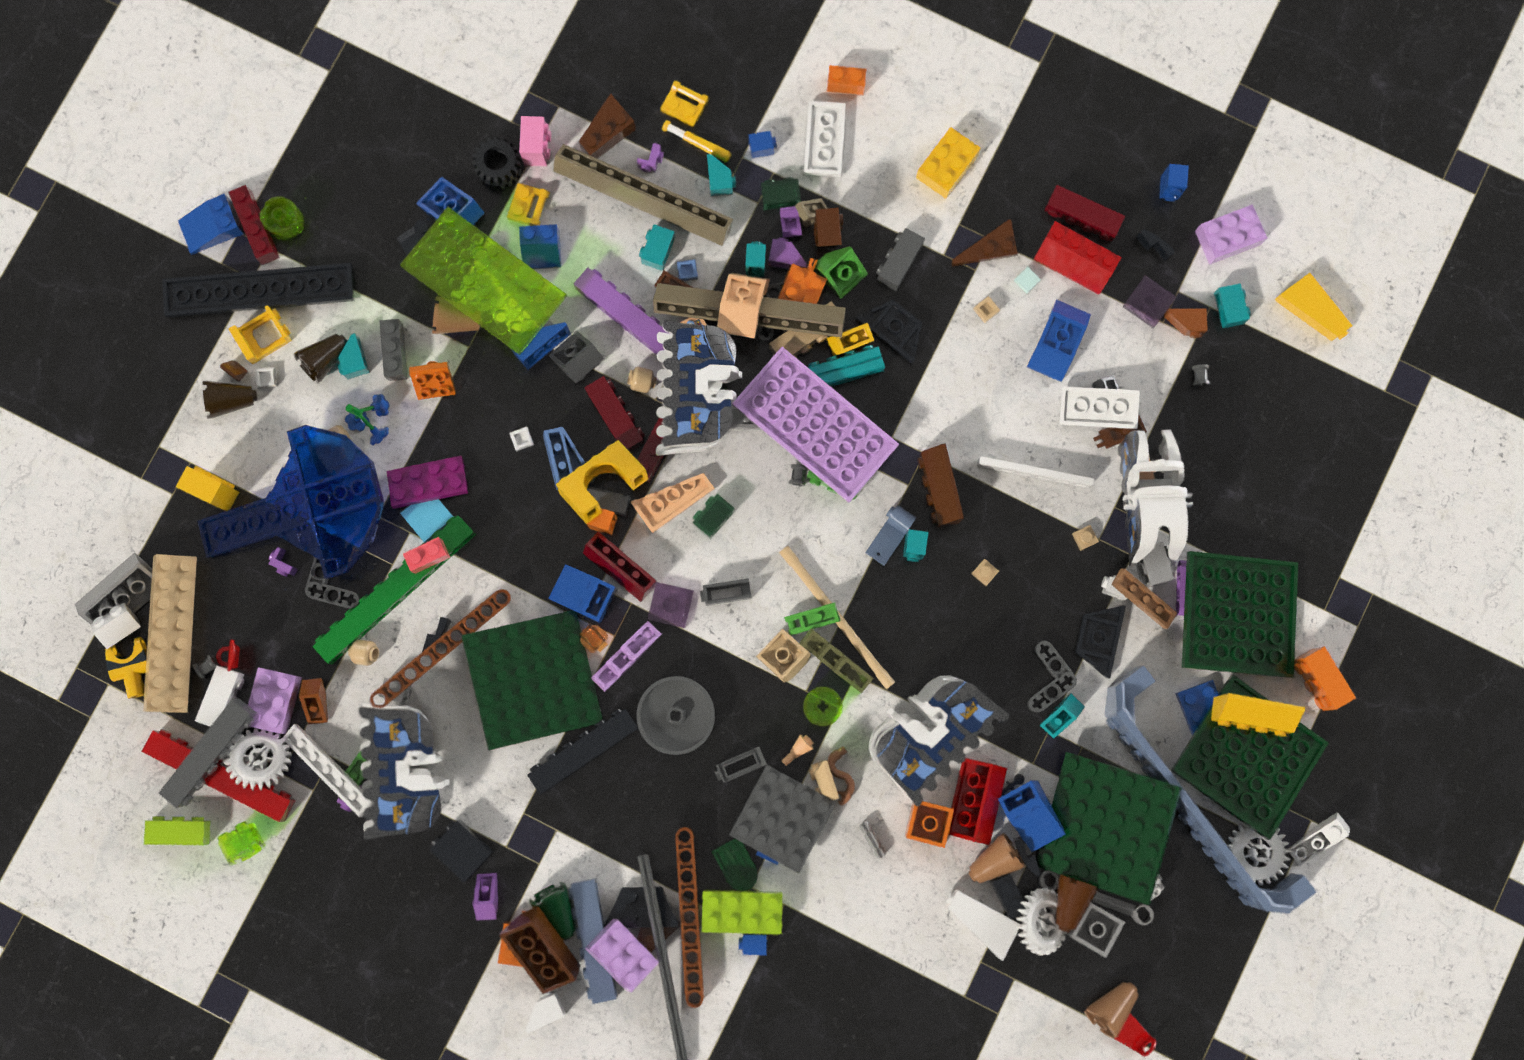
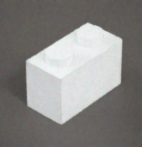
(115, 625)

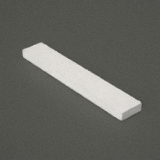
(1035, 472)
(327, 769)

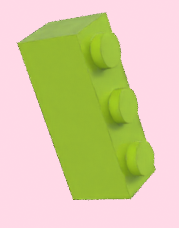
(176, 831)

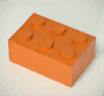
(1323, 679)

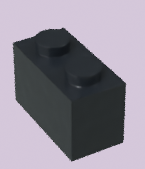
(1008, 895)

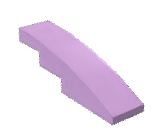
(626, 656)

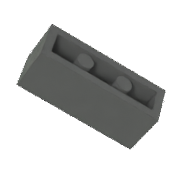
(900, 258)
(393, 349)

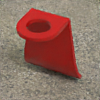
(233, 656)
(1135, 1037)

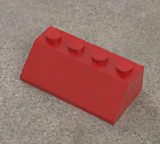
(1077, 258)
(976, 800)

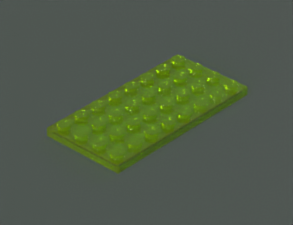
(483, 280)

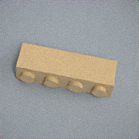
(797, 342)

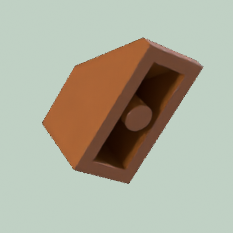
(1188, 321)
(314, 700)

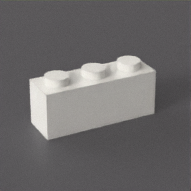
(220, 692)

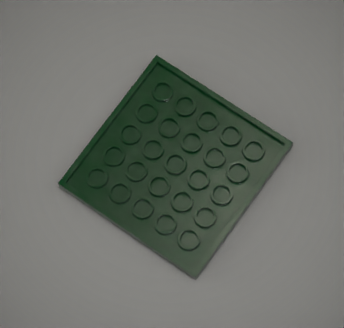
(1240, 614)
(531, 679)
(1247, 770)
(1112, 827)

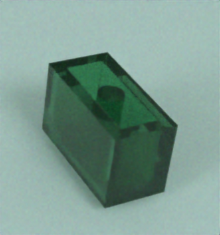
(780, 193)
(713, 515)

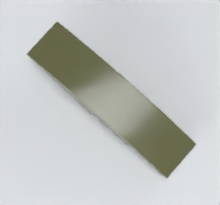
(836, 660)

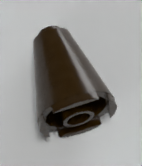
(321, 356)
(226, 398)

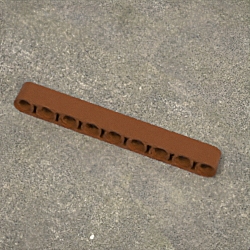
(446, 640)
(686, 926)

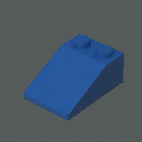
(444, 195)
(210, 224)
(543, 343)

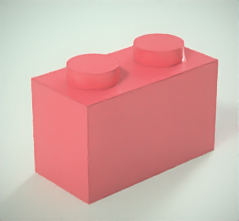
(426, 555)

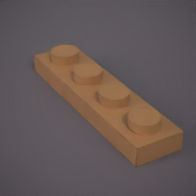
(1144, 598)

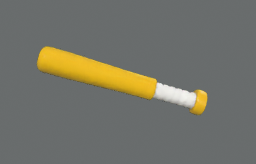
(699, 142)

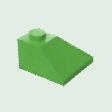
(841, 270)

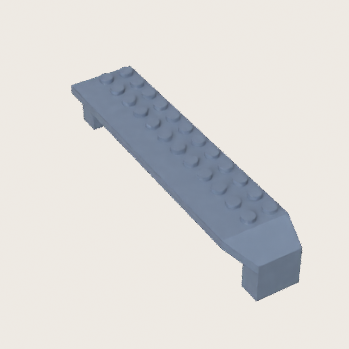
(1121, 716)

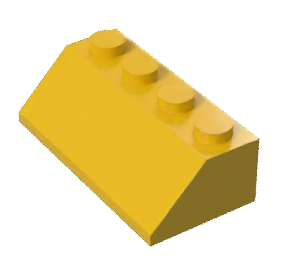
(1256, 713)

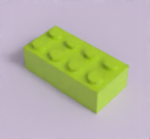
(742, 912)

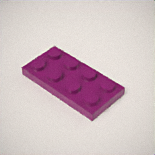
(427, 482)

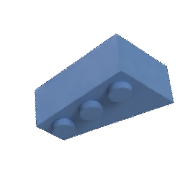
(561, 453)

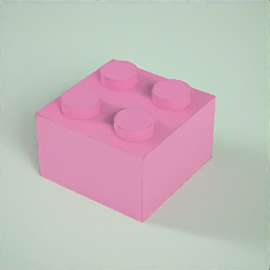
(534, 141)

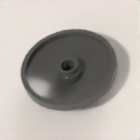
(675, 715)

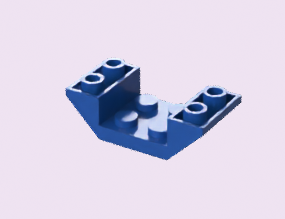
(1059, 340)

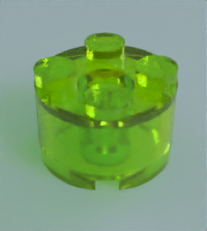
(280, 227)
(830, 714)
(241, 843)

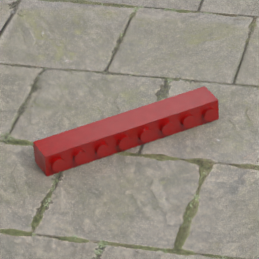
(266, 801)

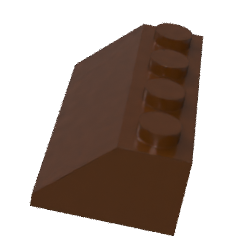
(941, 486)
(540, 950)

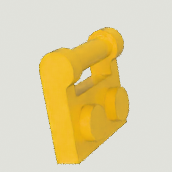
(682, 109)
(522, 204)

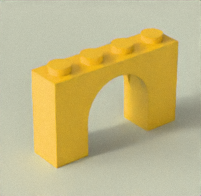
(614, 460)

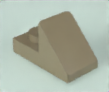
(807, 209)

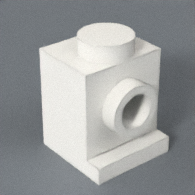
(1110, 590)

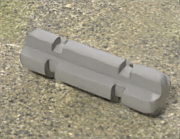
(872, 839)

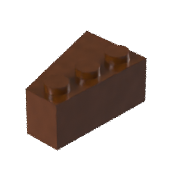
(606, 129)
(828, 227)

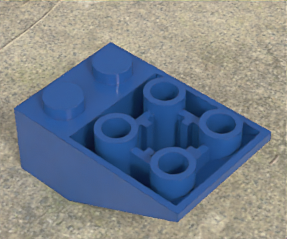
(583, 593)
(1032, 815)

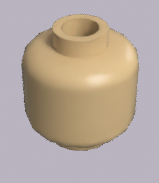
(641, 379)
(363, 652)

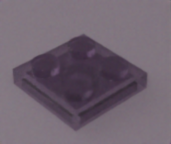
(1149, 301)
(670, 605)

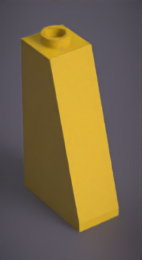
(1315, 307)

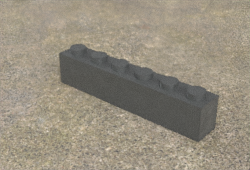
(207, 753)

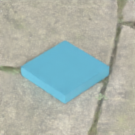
(427, 518)

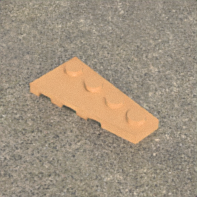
(663, 506)

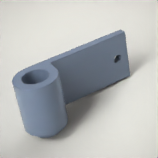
(890, 534)

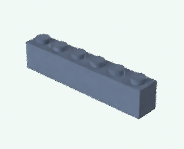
(590, 924)

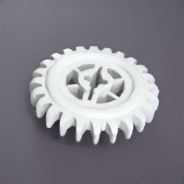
(261, 775)
(1272, 864)
(1035, 921)

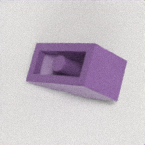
(784, 254)
(486, 896)

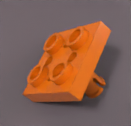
(431, 377)

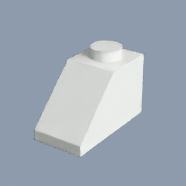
(546, 1011)

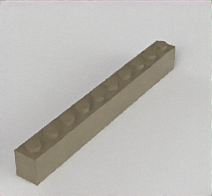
(642, 194)
(772, 313)

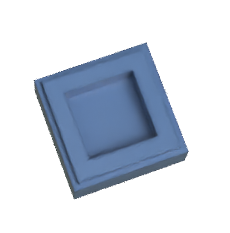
(687, 270)

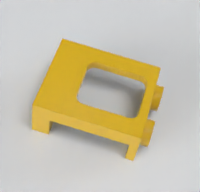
(247, 342)

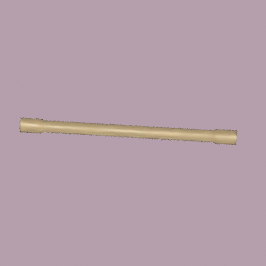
(879, 671)

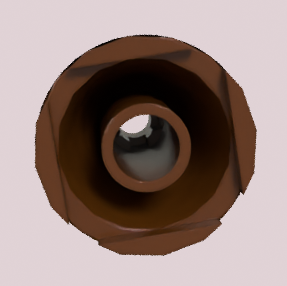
(1072, 902)

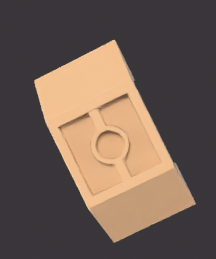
(742, 304)

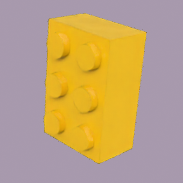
(948, 162)
(208, 487)

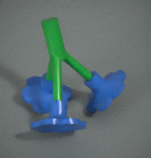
(357, 418)

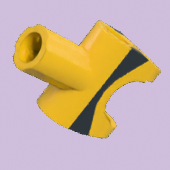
(129, 668)

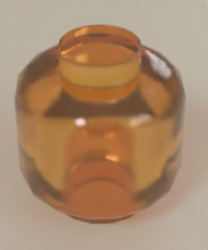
(594, 638)

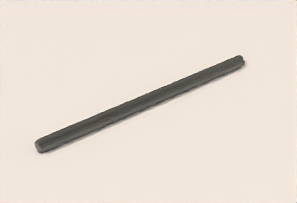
(662, 957)

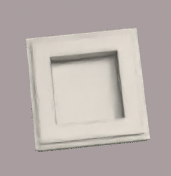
(266, 377)
(521, 438)

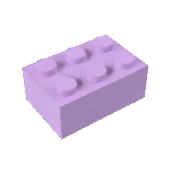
(1231, 234)
(273, 700)
(622, 955)

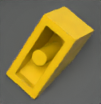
(850, 339)

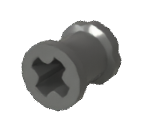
(1201, 375)
(798, 475)
(205, 666)

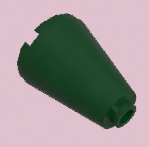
(556, 907)

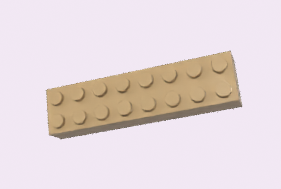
(170, 634)

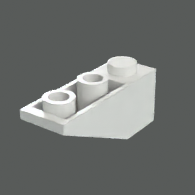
(1319, 839)

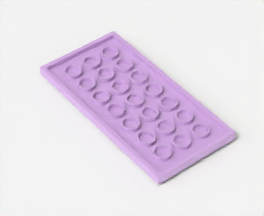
(815, 424)

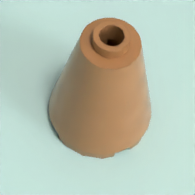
(450, 319)
(996, 860)
(1113, 1009)

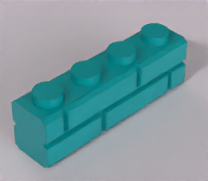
(850, 366)

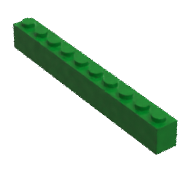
(387, 596)

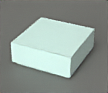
(1027, 280)

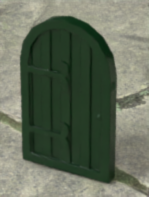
(736, 865)

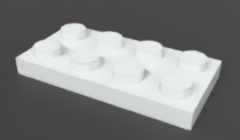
(824, 138)
(1099, 407)

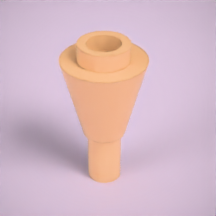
(801, 746)

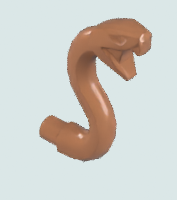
(832, 759)

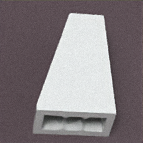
(987, 924)

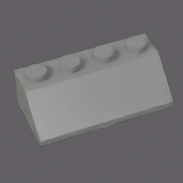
(126, 584)

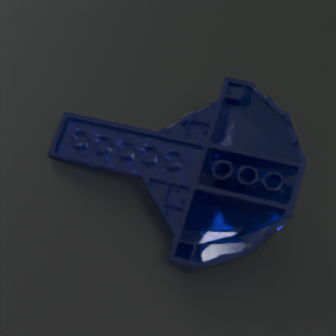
(321, 503)

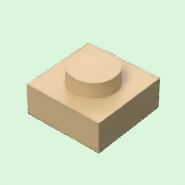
(986, 309)
(1085, 537)
(985, 572)

